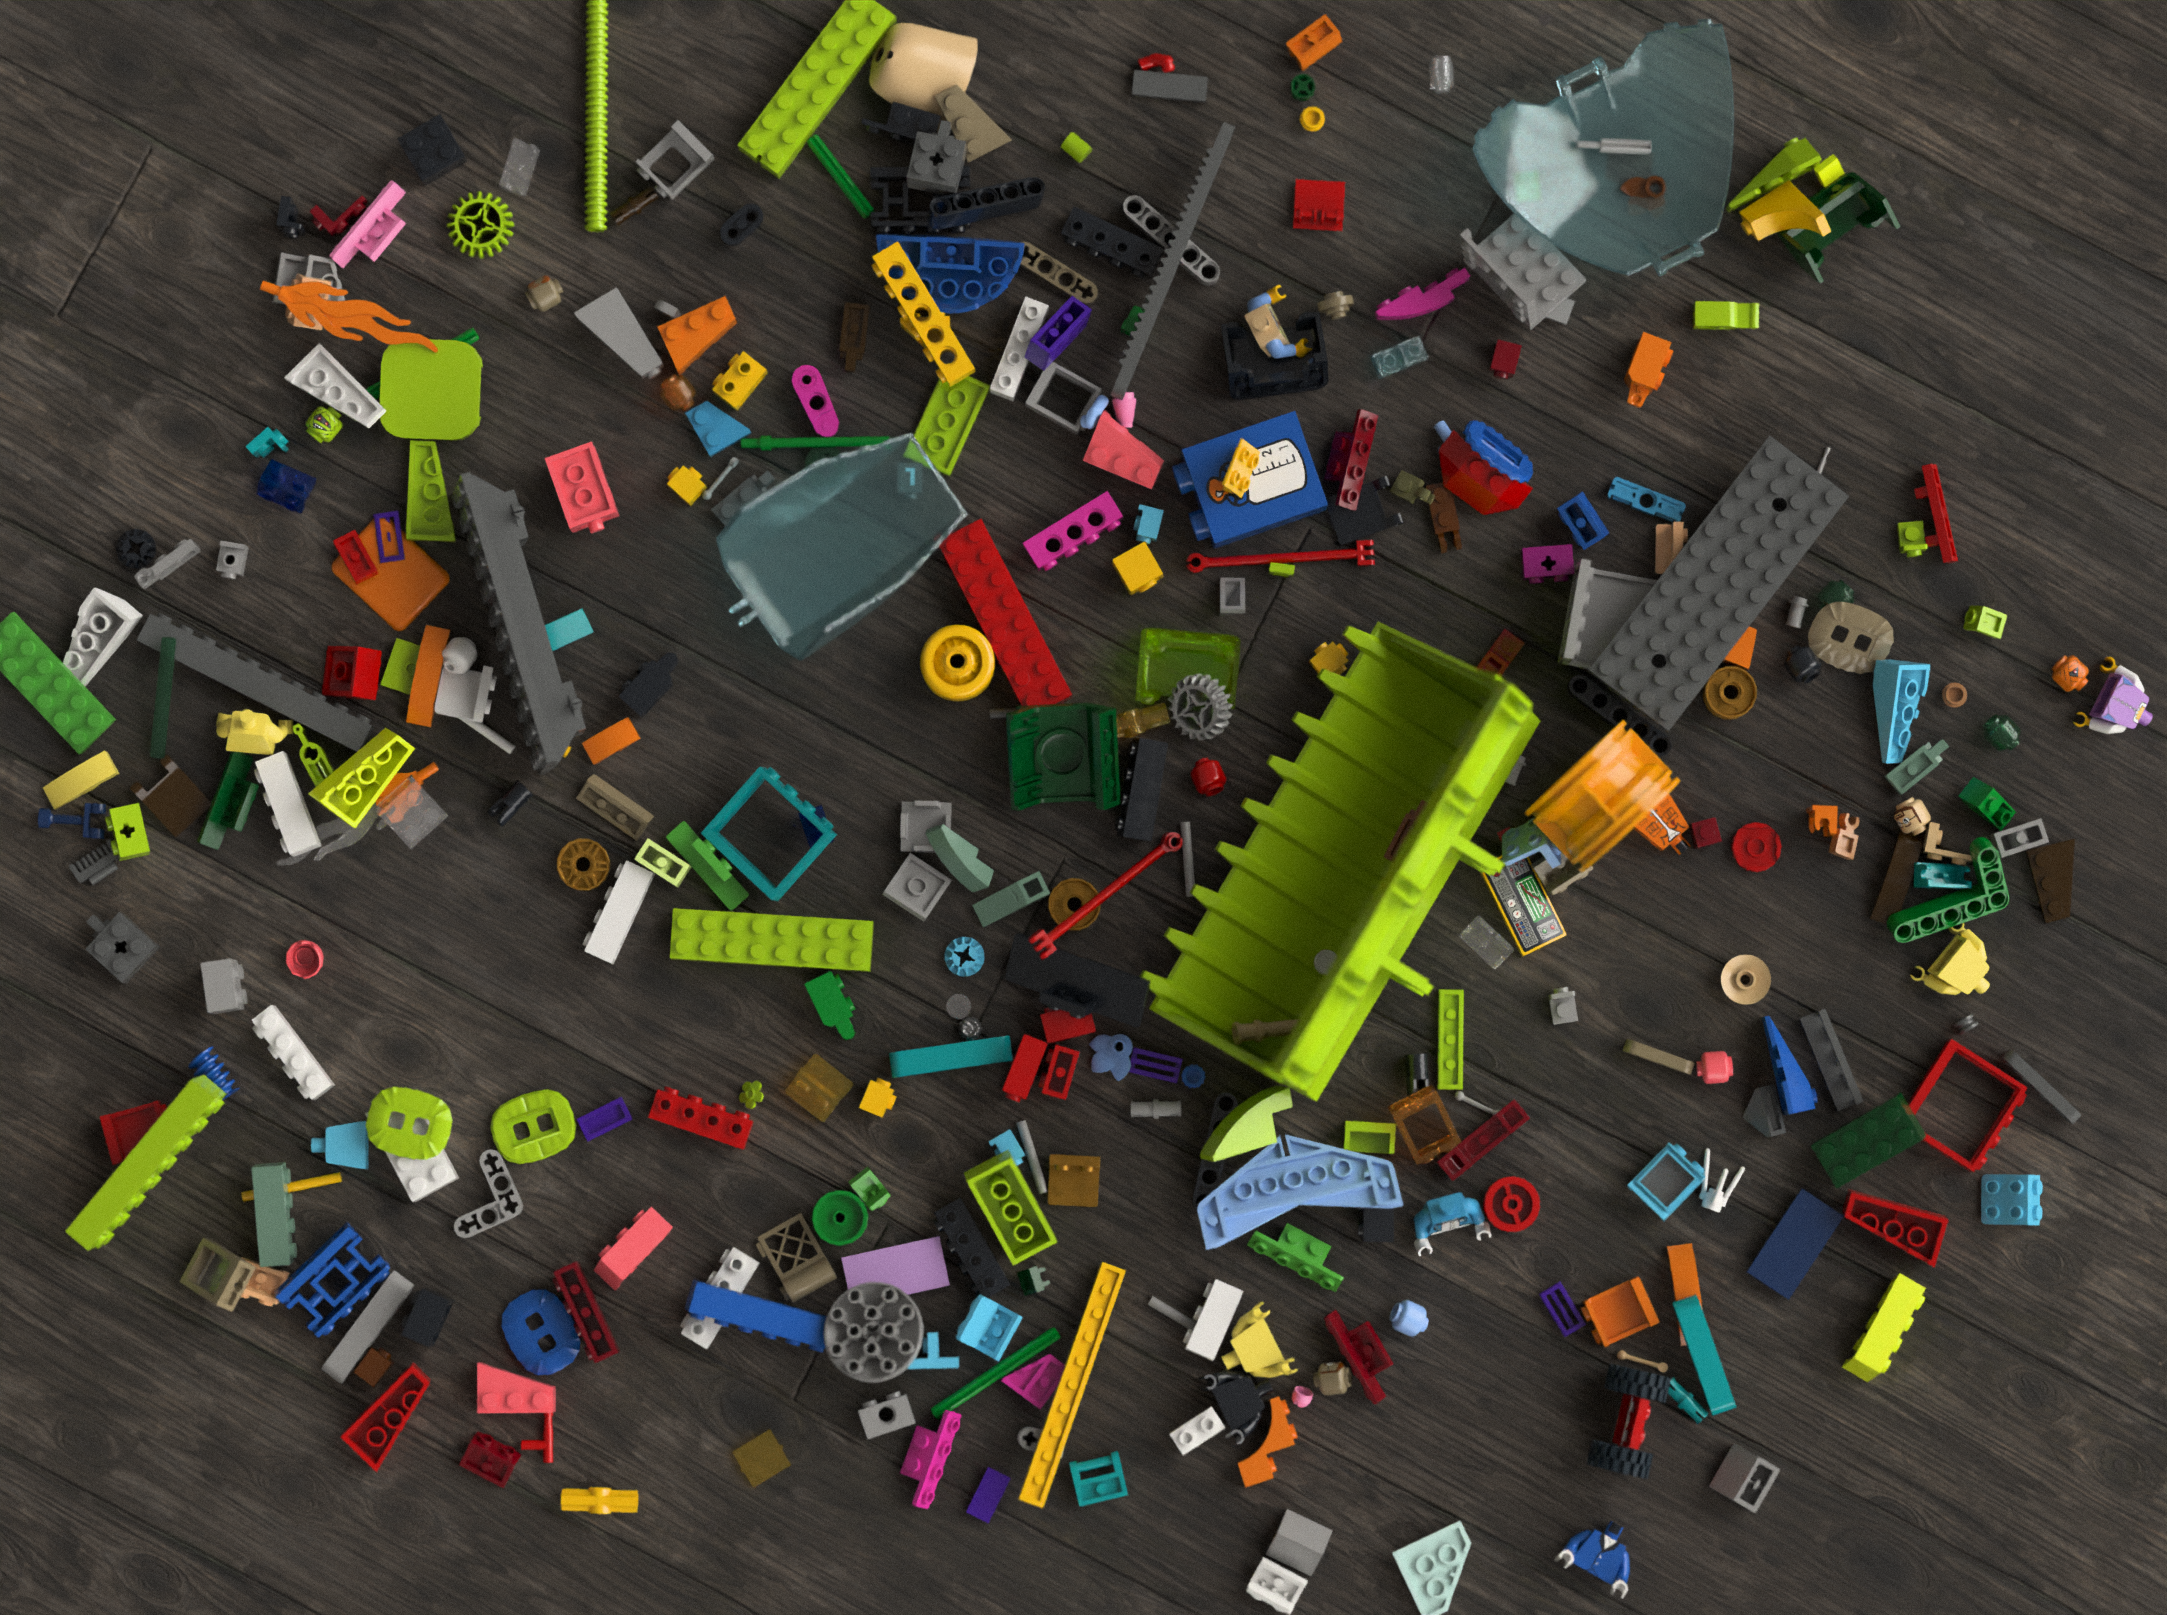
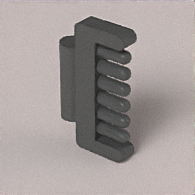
(98, 869)

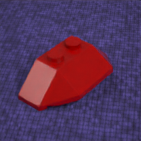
(1476, 481)

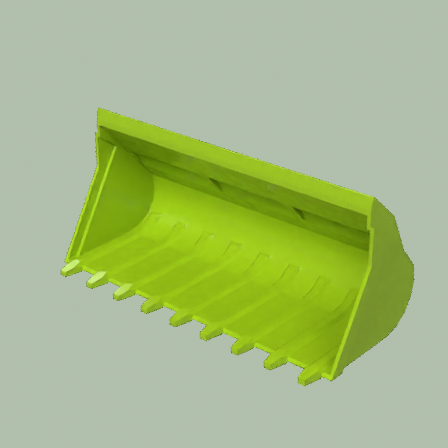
(1315, 867)

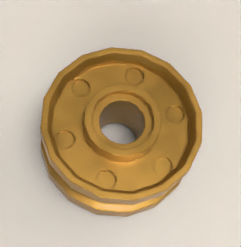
(1743, 685)
(568, 861)
(1066, 890)

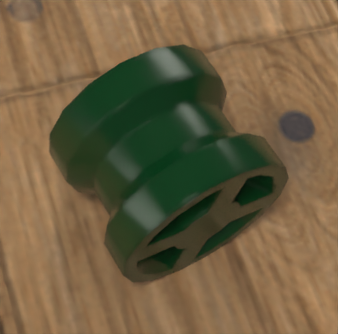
(1305, 83)

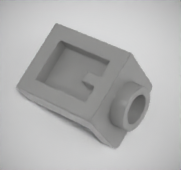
(1562, 1006)

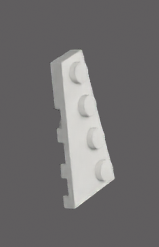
(331, 383)

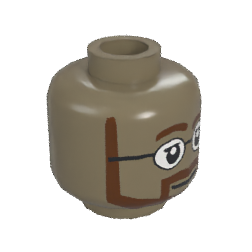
(1333, 1378)

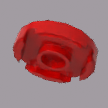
(1756, 847)

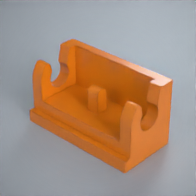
(1314, 42)
(1823, 817)

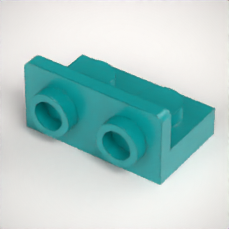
(263, 442)

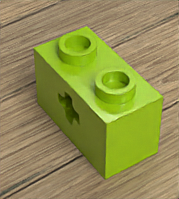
(129, 817)

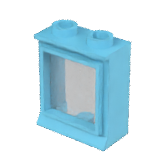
(1667, 1180)

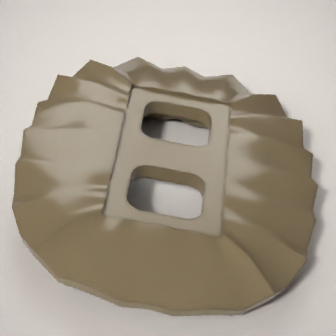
(1857, 621)

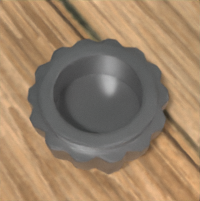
(970, 1028)

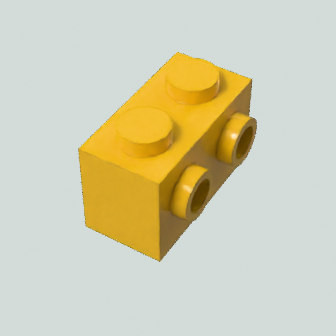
(739, 380)

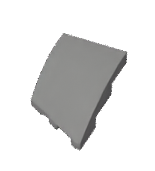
(309, 266)

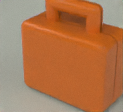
(400, 587)

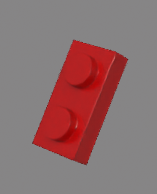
(355, 557)

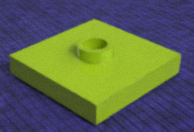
(401, 666)

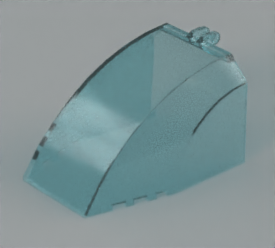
(837, 541)

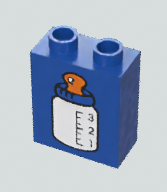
(1280, 487)

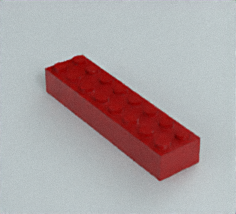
(1004, 616)

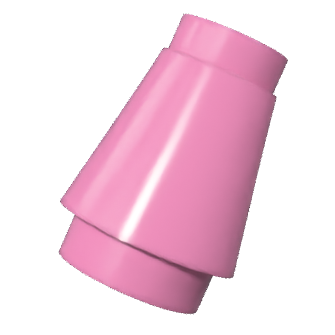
(1125, 409)

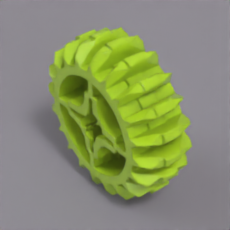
(483, 214)

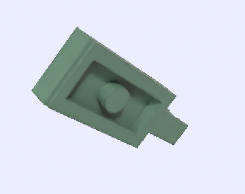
(1916, 766)

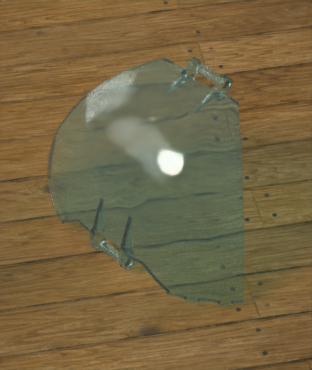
(1667, 92)

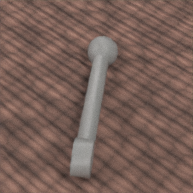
(707, 493)
(1459, 1095)

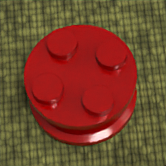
(1511, 1204)

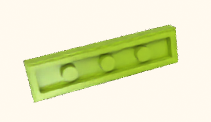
(1450, 1039)

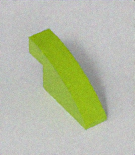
(1248, 1125)

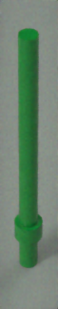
(768, 442)

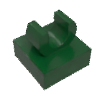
(1031, 1280)

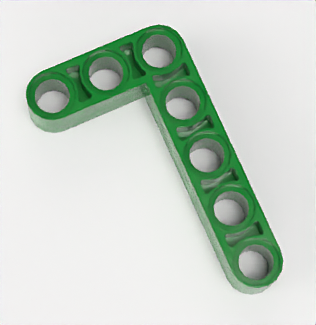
(1957, 901)

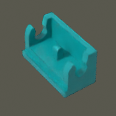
(1940, 876)

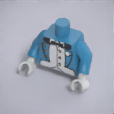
(1445, 1215)

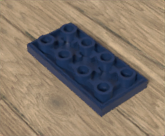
(1794, 1244)

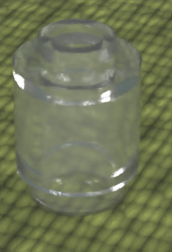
(1441, 74)

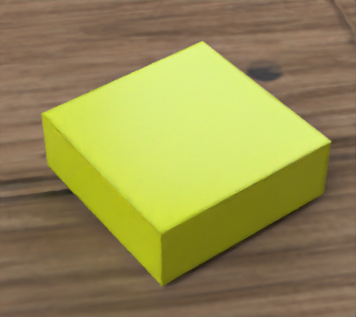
(1828, 170)

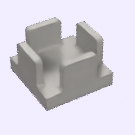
(917, 818)

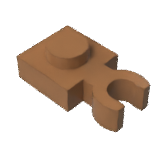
(1845, 841)

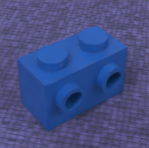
(1582, 520)

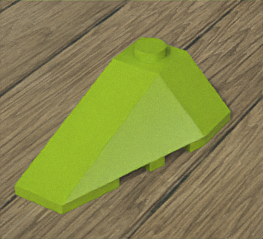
(1791, 162)

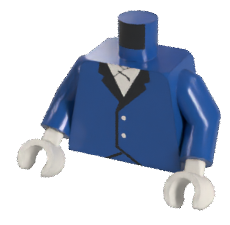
(1600, 1555)

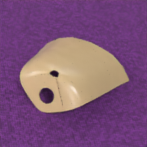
(921, 65)

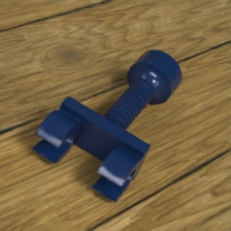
(46, 818)

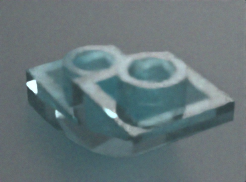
(1399, 357)

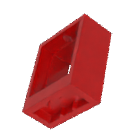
(1024, 1068)

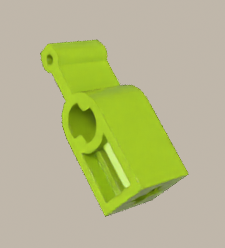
(1725, 315)
(312, 765)

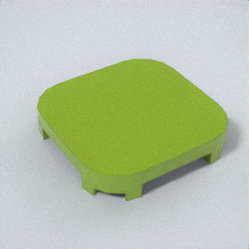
(431, 391)

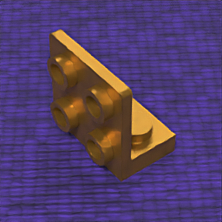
(1073, 1180)

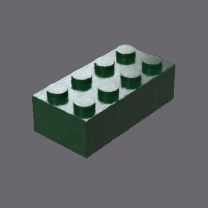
(1868, 1140)

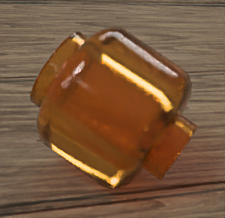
(677, 392)

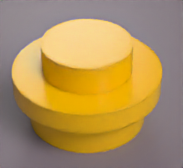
(1312, 119)

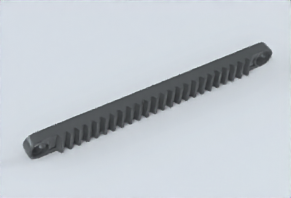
(1171, 262)

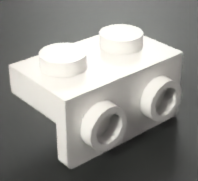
(1276, 1586)

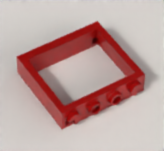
(2002, 1120)

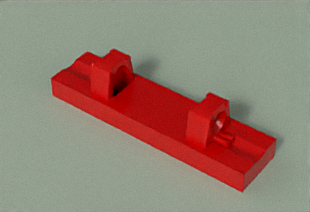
(1944, 534)

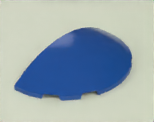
(958, 270)

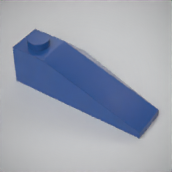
(1791, 1082)

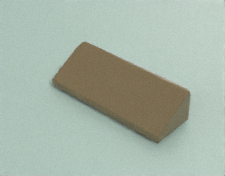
(614, 807)

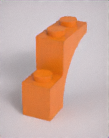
(1257, 1466)

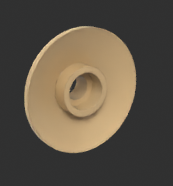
(1758, 976)

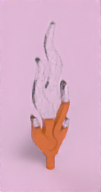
(350, 834)

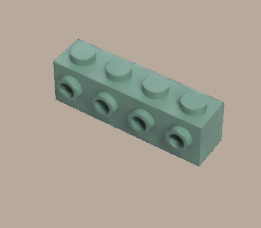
(273, 1214)

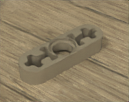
(1658, 1057)

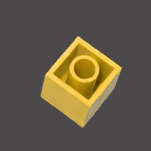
(1137, 569)

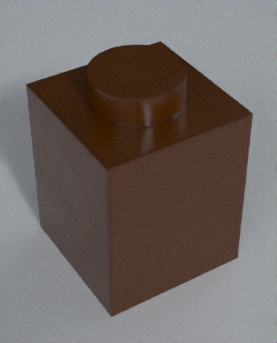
(374, 1366)

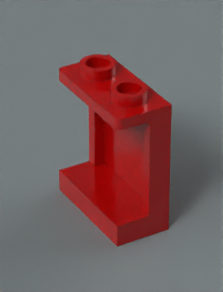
(127, 1128)

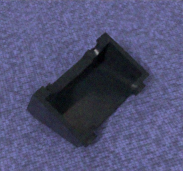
(1257, 375)

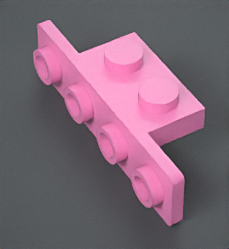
(373, 229)

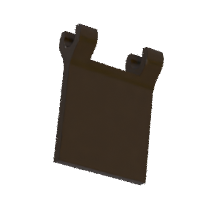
(174, 798)

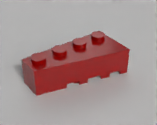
(382, 1421)

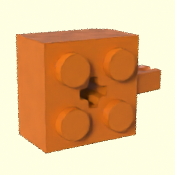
(1645, 368)

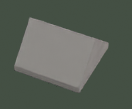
(1299, 1542)

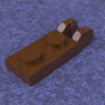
(1444, 515)

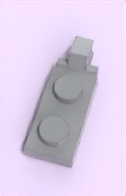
(167, 563)

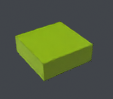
(1281, 569)

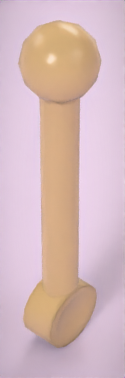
(1662, 1367)

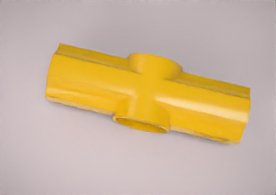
(599, 1500)

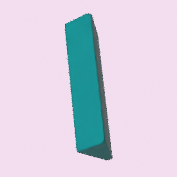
(568, 629)

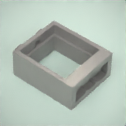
(1041, 386)

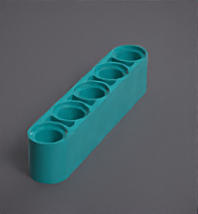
(950, 1056)
(1704, 1354)

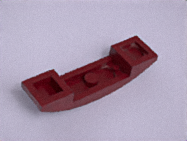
(1483, 1139)

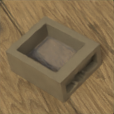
(217, 1274)

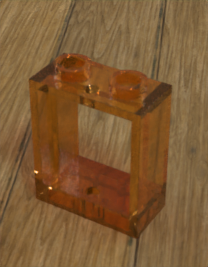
(1413, 1104)

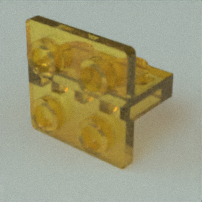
(819, 1087)

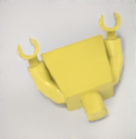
(251, 731)
(1958, 966)
(1256, 1347)

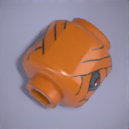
(2070, 673)

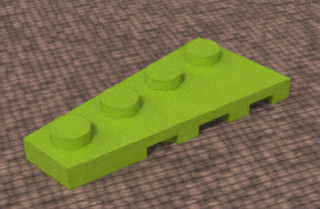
(427, 502)

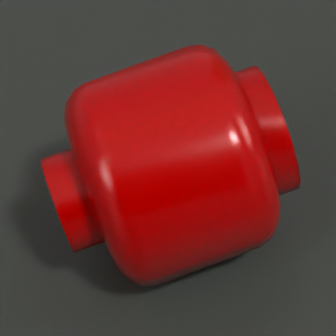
(1208, 777)

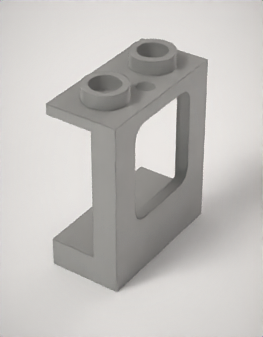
(688, 146)

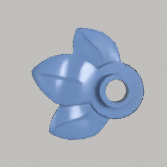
(1109, 1058)

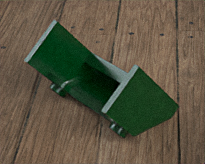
(1844, 205)

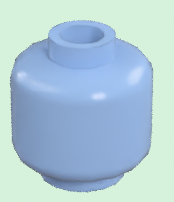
(1408, 1318)

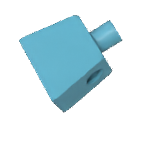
(345, 1145)

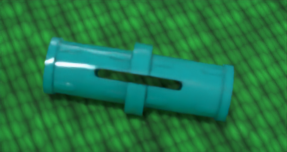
(1686, 1401)

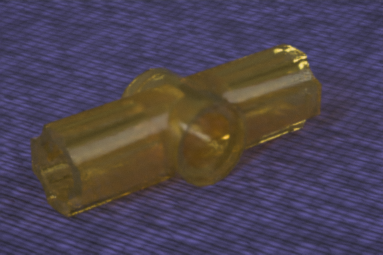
(1138, 721)

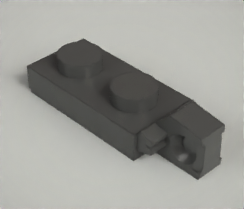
(742, 495)

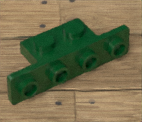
(230, 801)

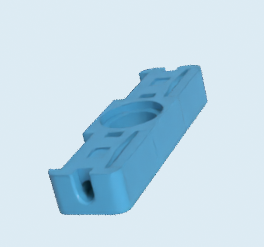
(1630, 494)

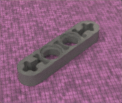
(2041, 1086)

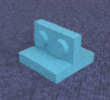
(931, 1346)

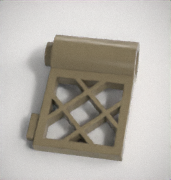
(802, 1278)

